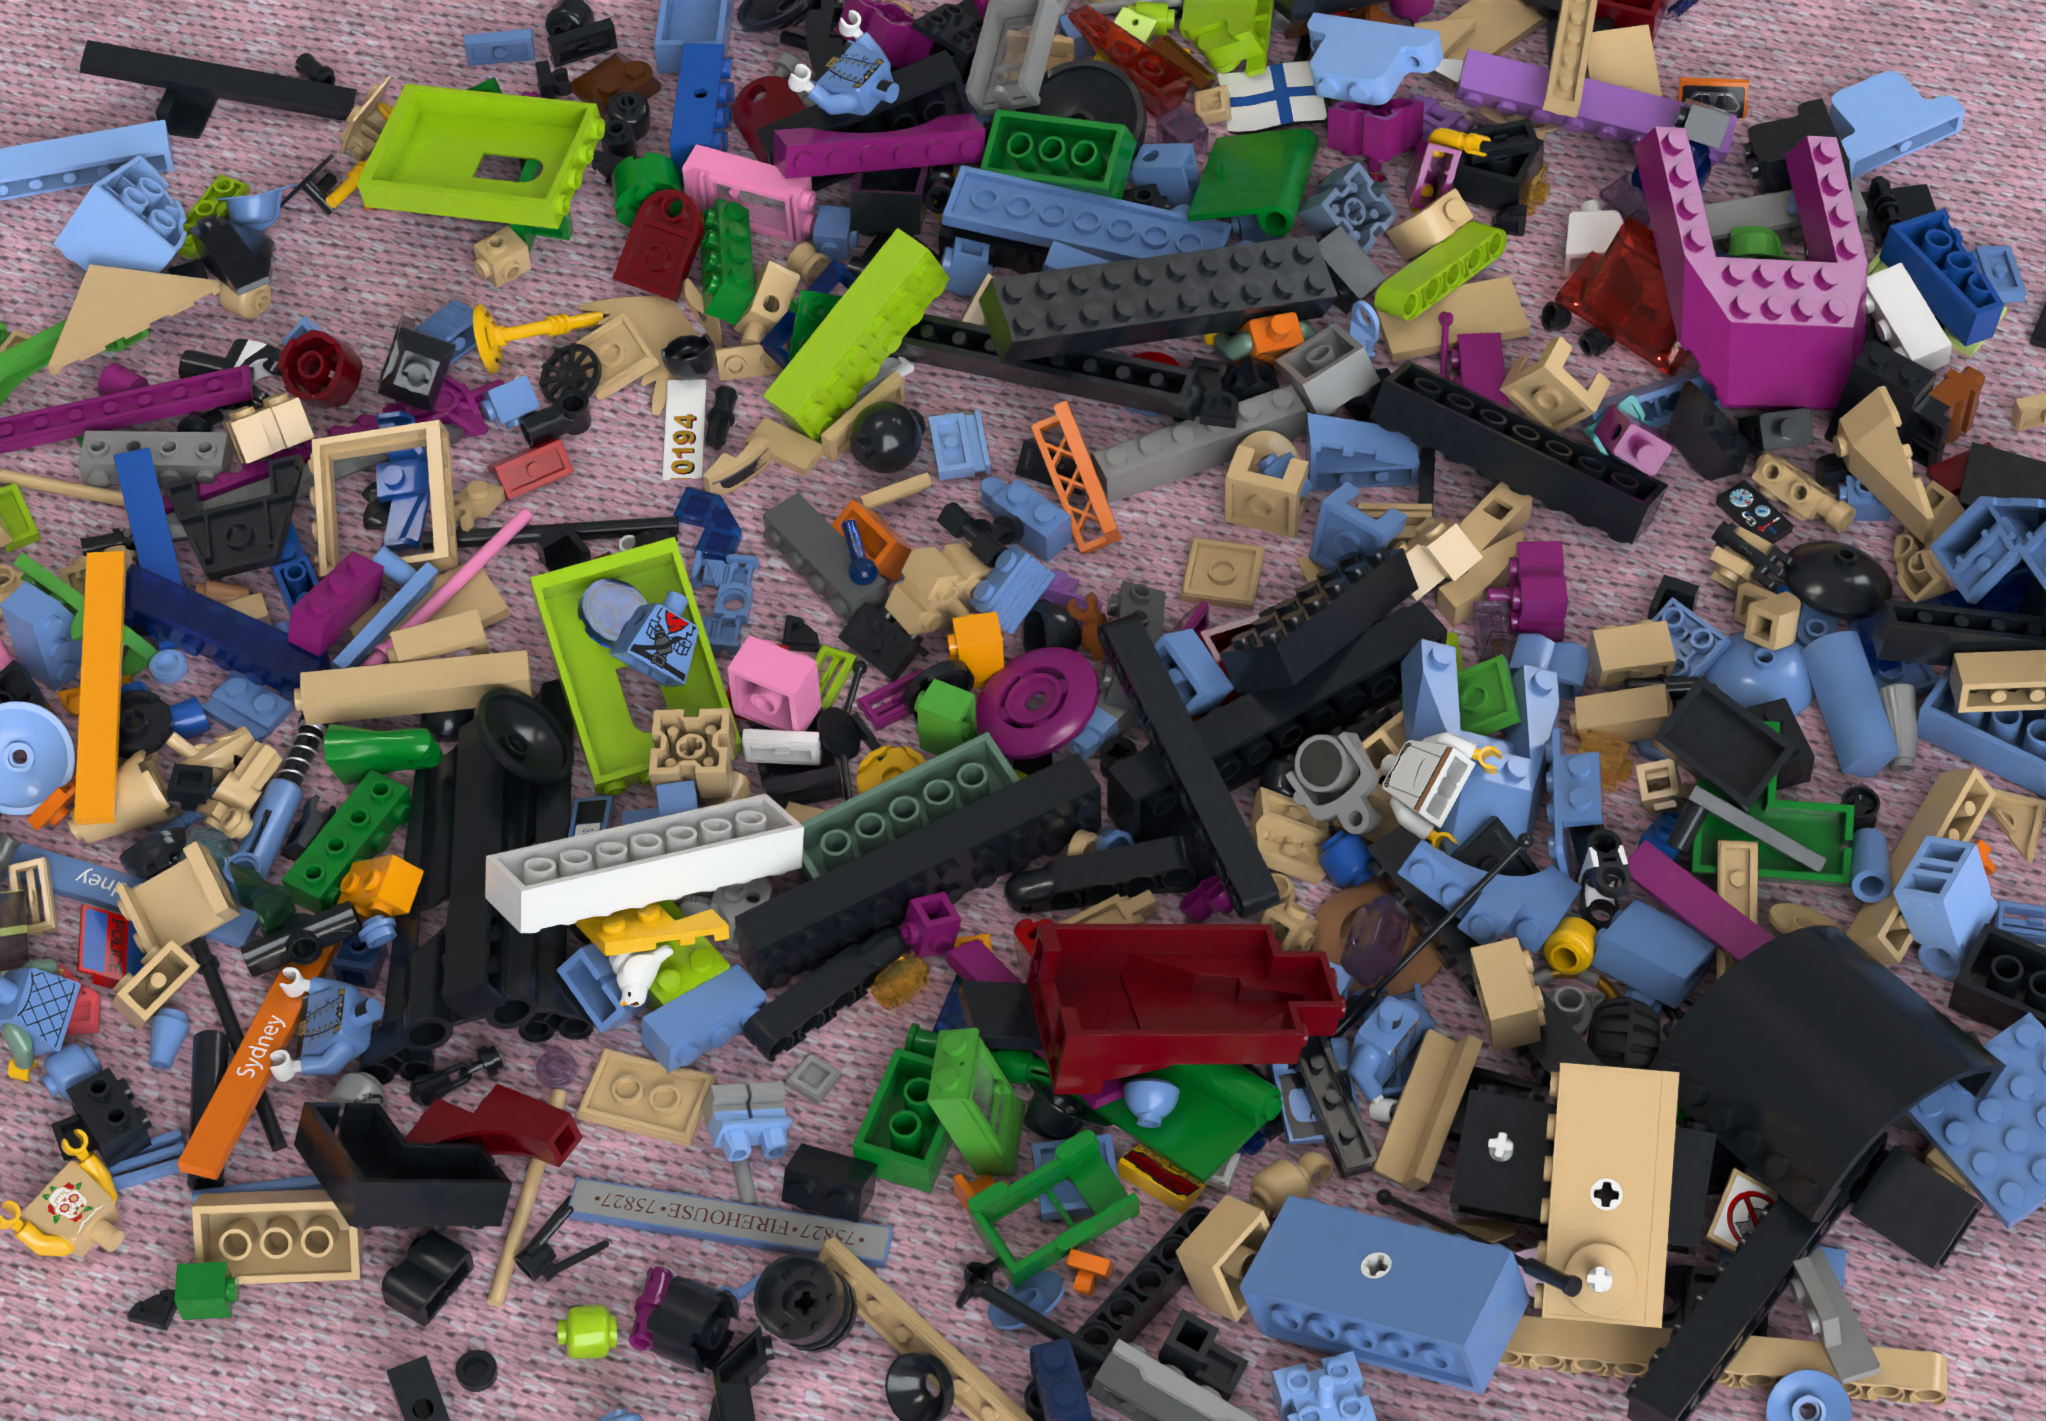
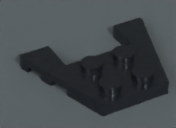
(242, 533)

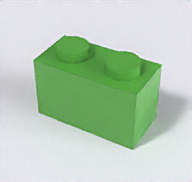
(945, 717)

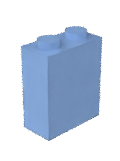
(1653, 953)

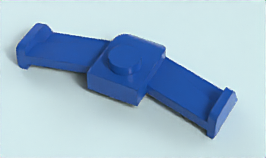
(406, 485)

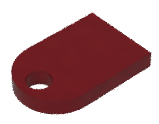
(776, 105)
(661, 247)

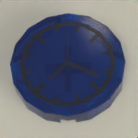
(608, 609)

